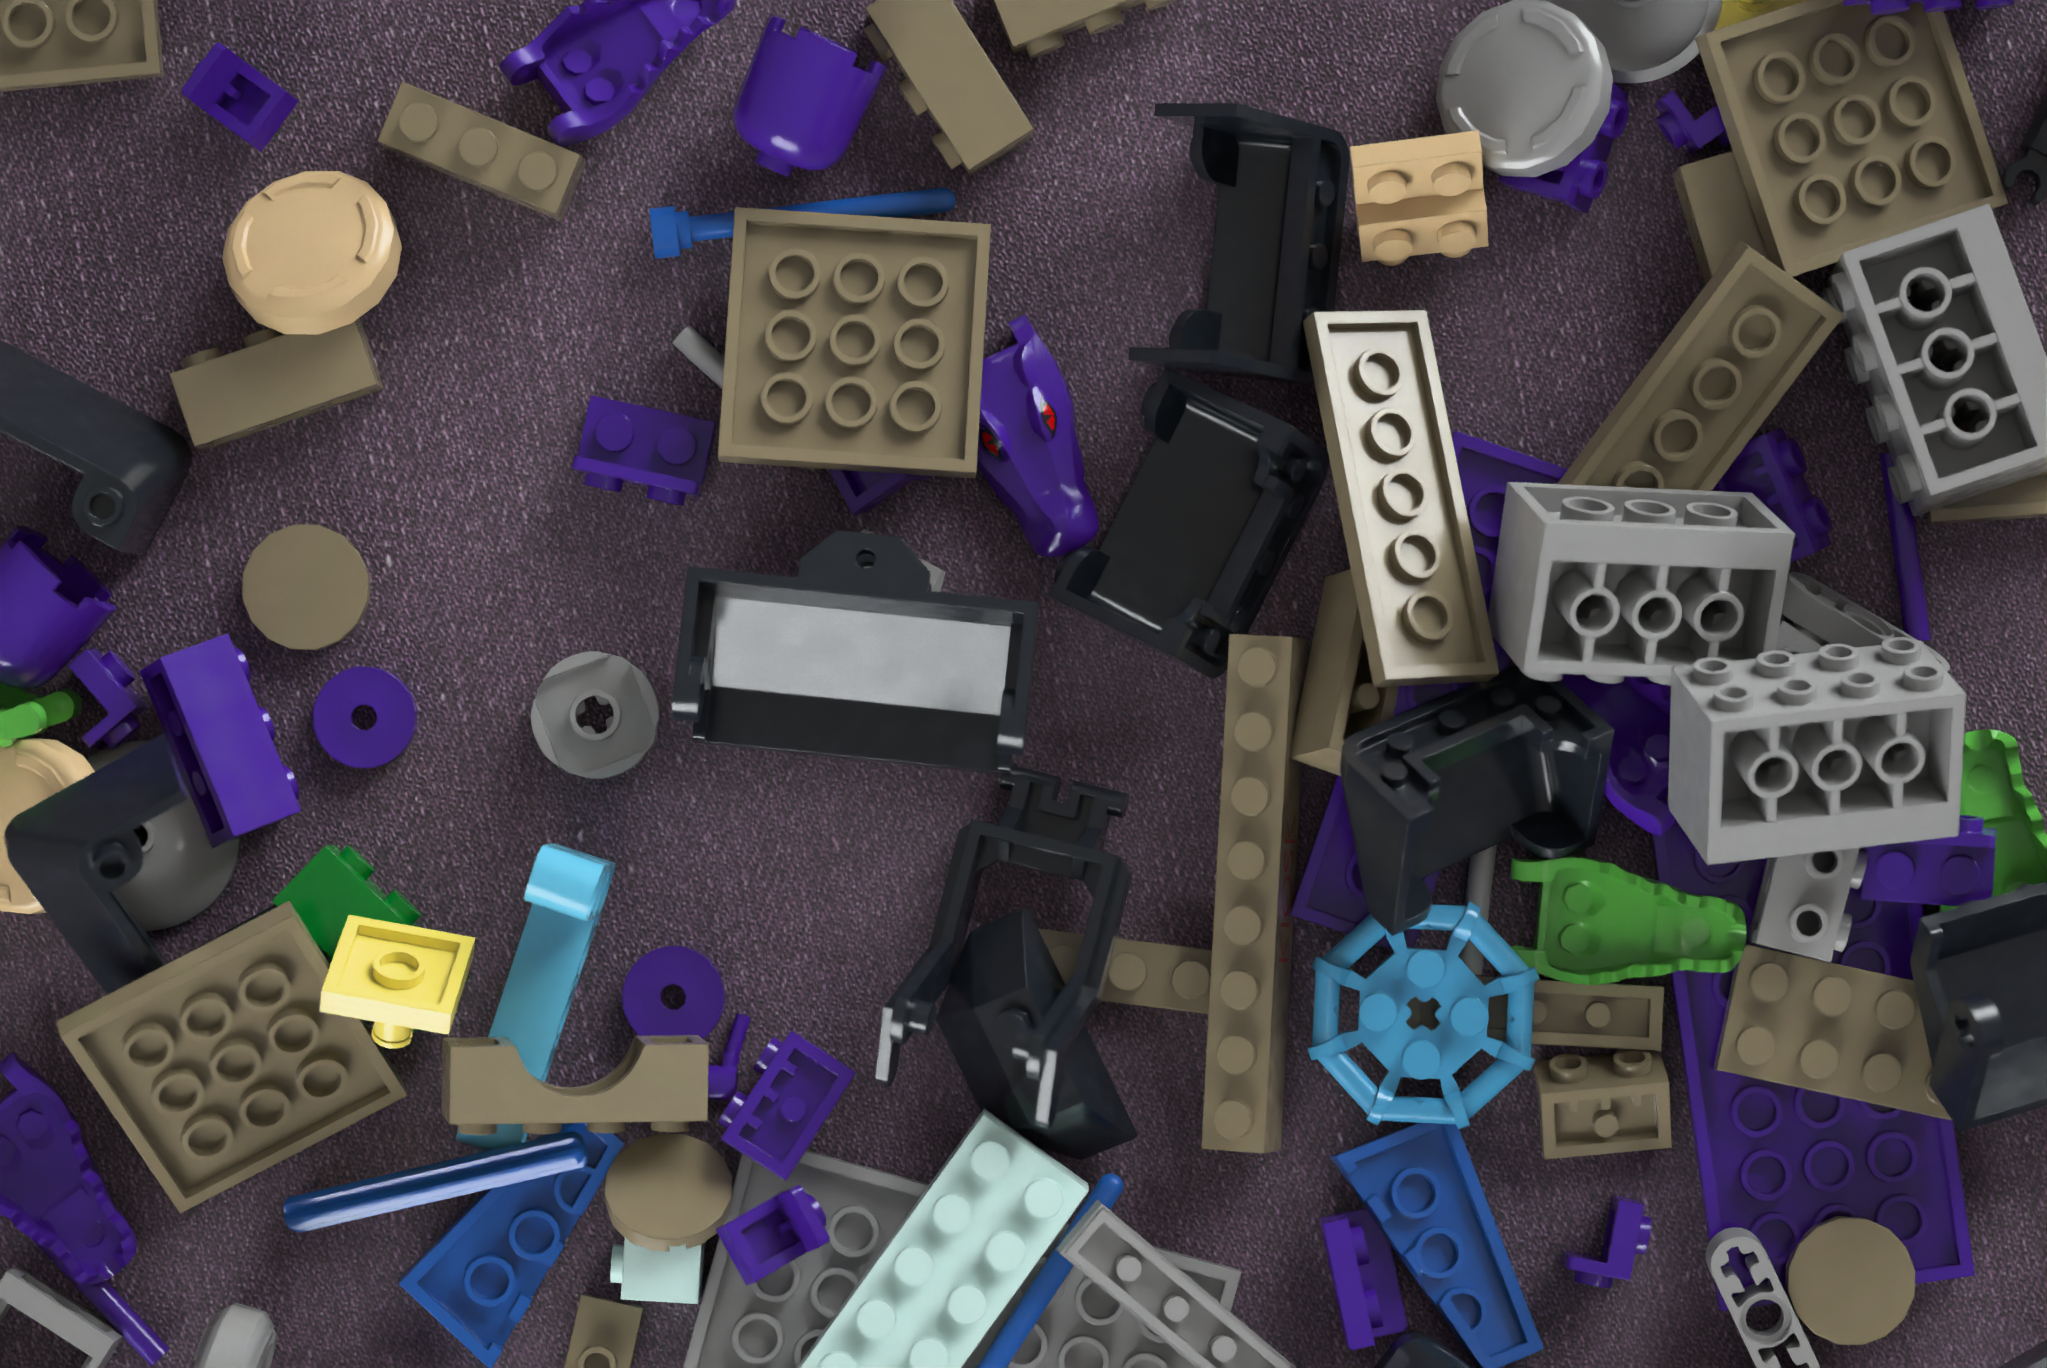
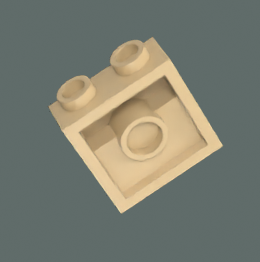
(1419, 197)

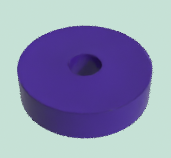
(336, 710)
(680, 967)

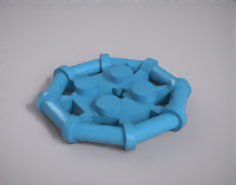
(1422, 1051)

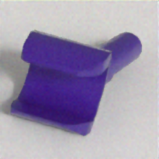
(724, 1077)

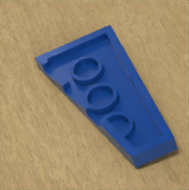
(1440, 1225)
(501, 1247)

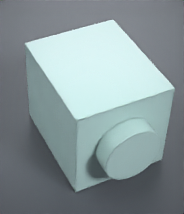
(658, 1274)

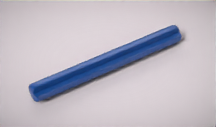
(436, 1182)

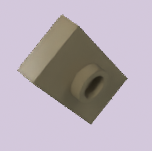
(604, 1333)

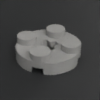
(563, 698)

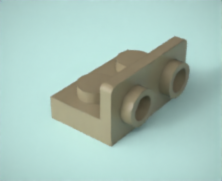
(1603, 1103)

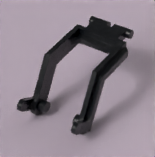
(1043, 837)

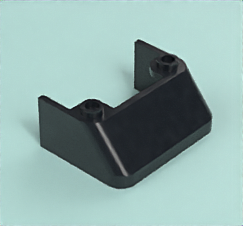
(1271, 242)
(83, 848)

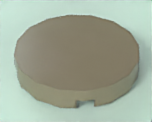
(306, 587)
(668, 1191)
(1850, 1280)

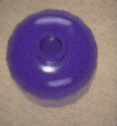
(802, 99)
(44, 609)

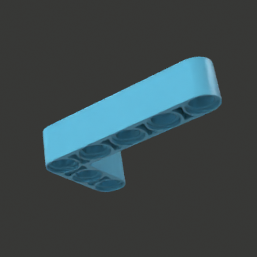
(566, 902)

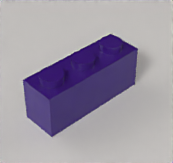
(221, 739)

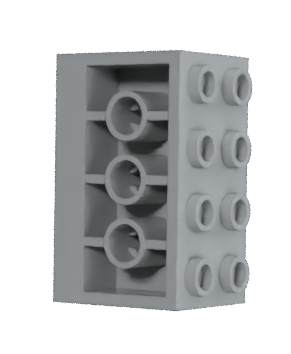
(1972, 326)
(1635, 579)
(1815, 750)

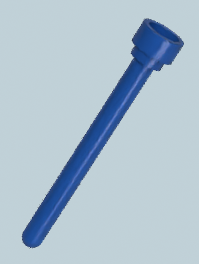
(677, 230)
(1044, 1285)

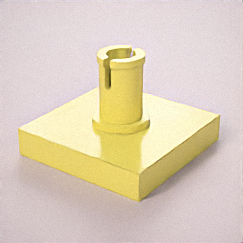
(397, 978)

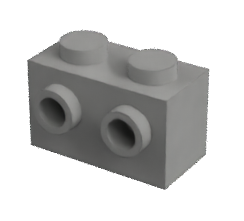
(1805, 902)

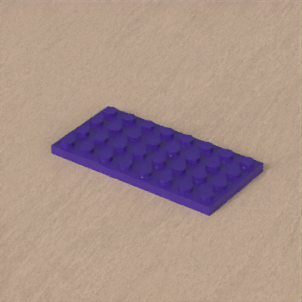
(1799, 1156)

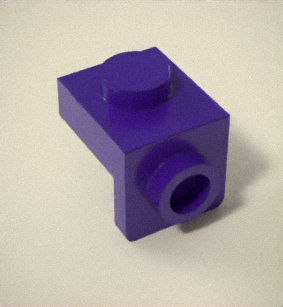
(238, 96)
(1682, 129)
(109, 682)
(774, 1233)
(1624, 1235)

